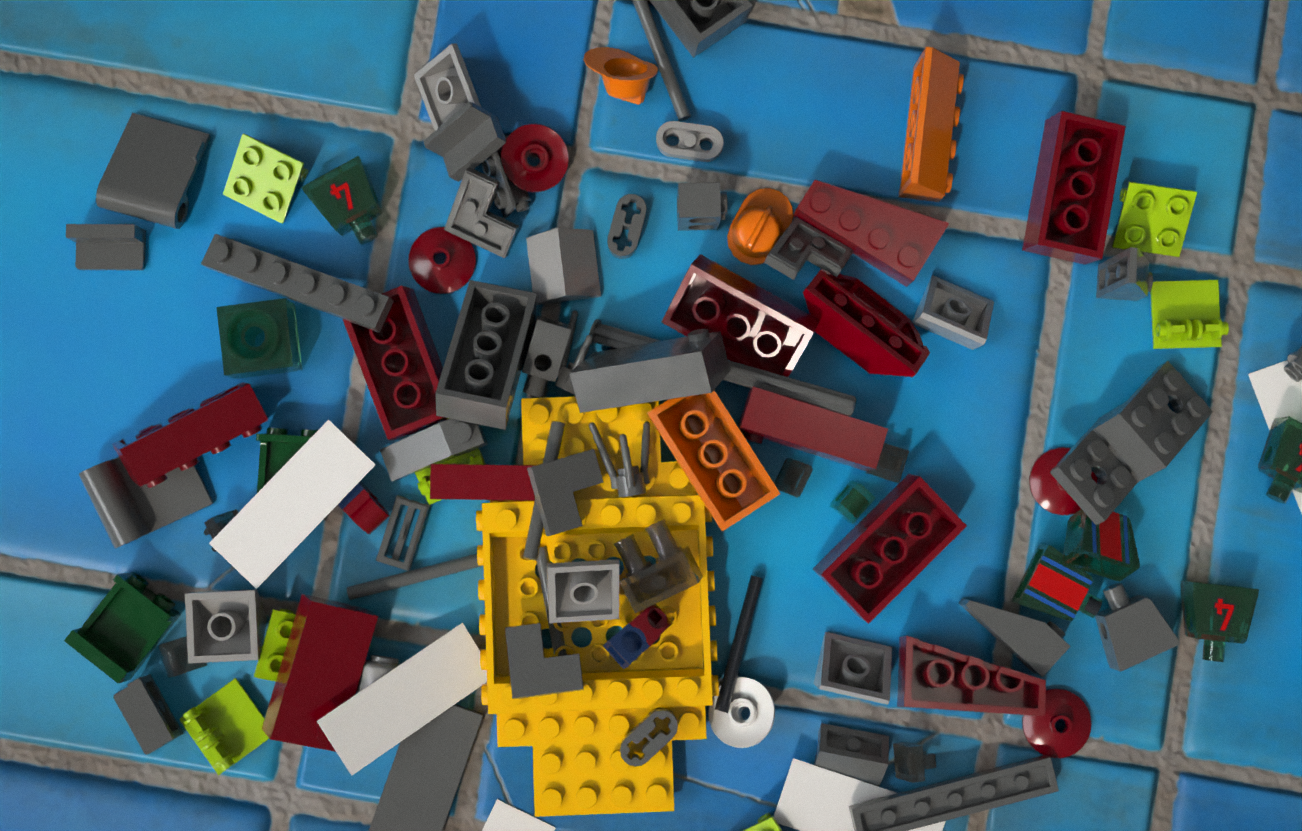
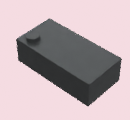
(702, 21)
(486, 355)
(651, 372)

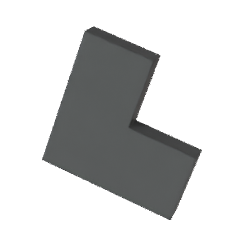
(471, 215)
(803, 244)
(554, 489)
(532, 672)

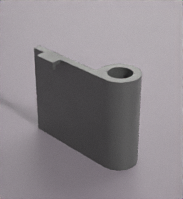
(152, 171)
(136, 511)

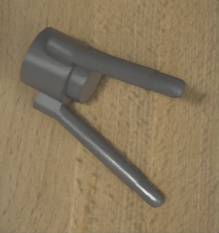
(564, 379)
(630, 480)

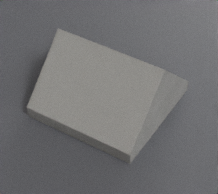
(445, 85)
(563, 265)
(954, 313)
(583, 591)
(224, 626)
(854, 668)

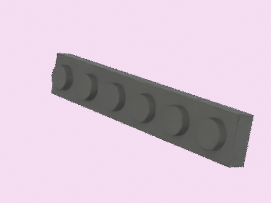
(297, 282)
(956, 797)

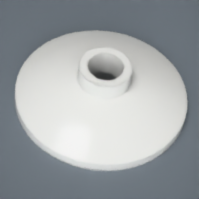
(731, 727)

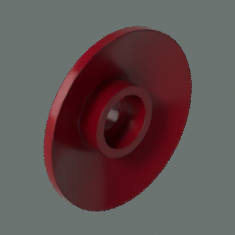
(538, 141)
(443, 277)
(1045, 487)
(1041, 730)

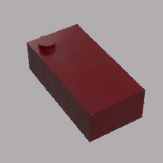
(1074, 188)
(753, 322)
(400, 366)
(811, 429)
(889, 547)
(318, 669)

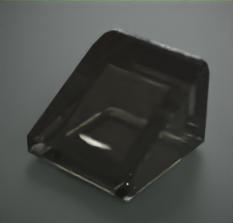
(793, 477)
(176, 657)

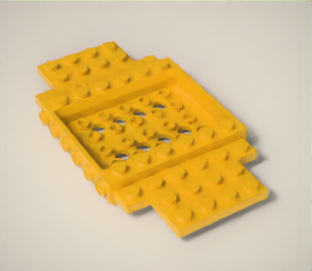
(581, 731)

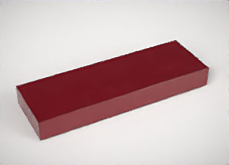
(480, 482)

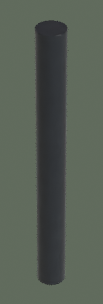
(739, 644)

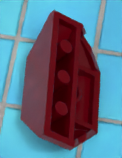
(864, 325)

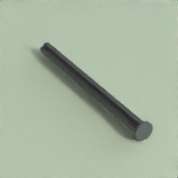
(742, 374)

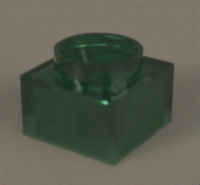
(238, 330)

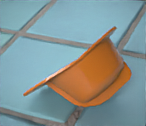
(621, 73)
(759, 225)

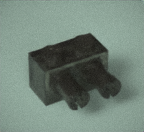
(656, 581)

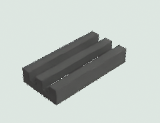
(412, 506)

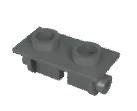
(508, 196)

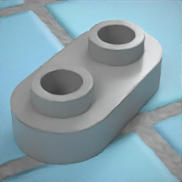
(689, 137)

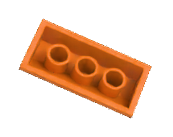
(930, 127)
(714, 456)

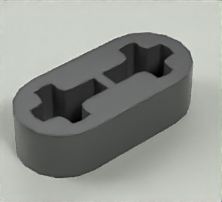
(618, 224)
(643, 730)

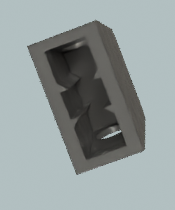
(550, 339)
(1132, 629)

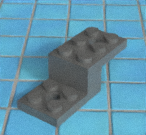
(1131, 442)

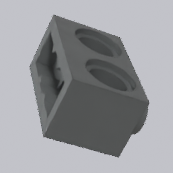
(700, 206)

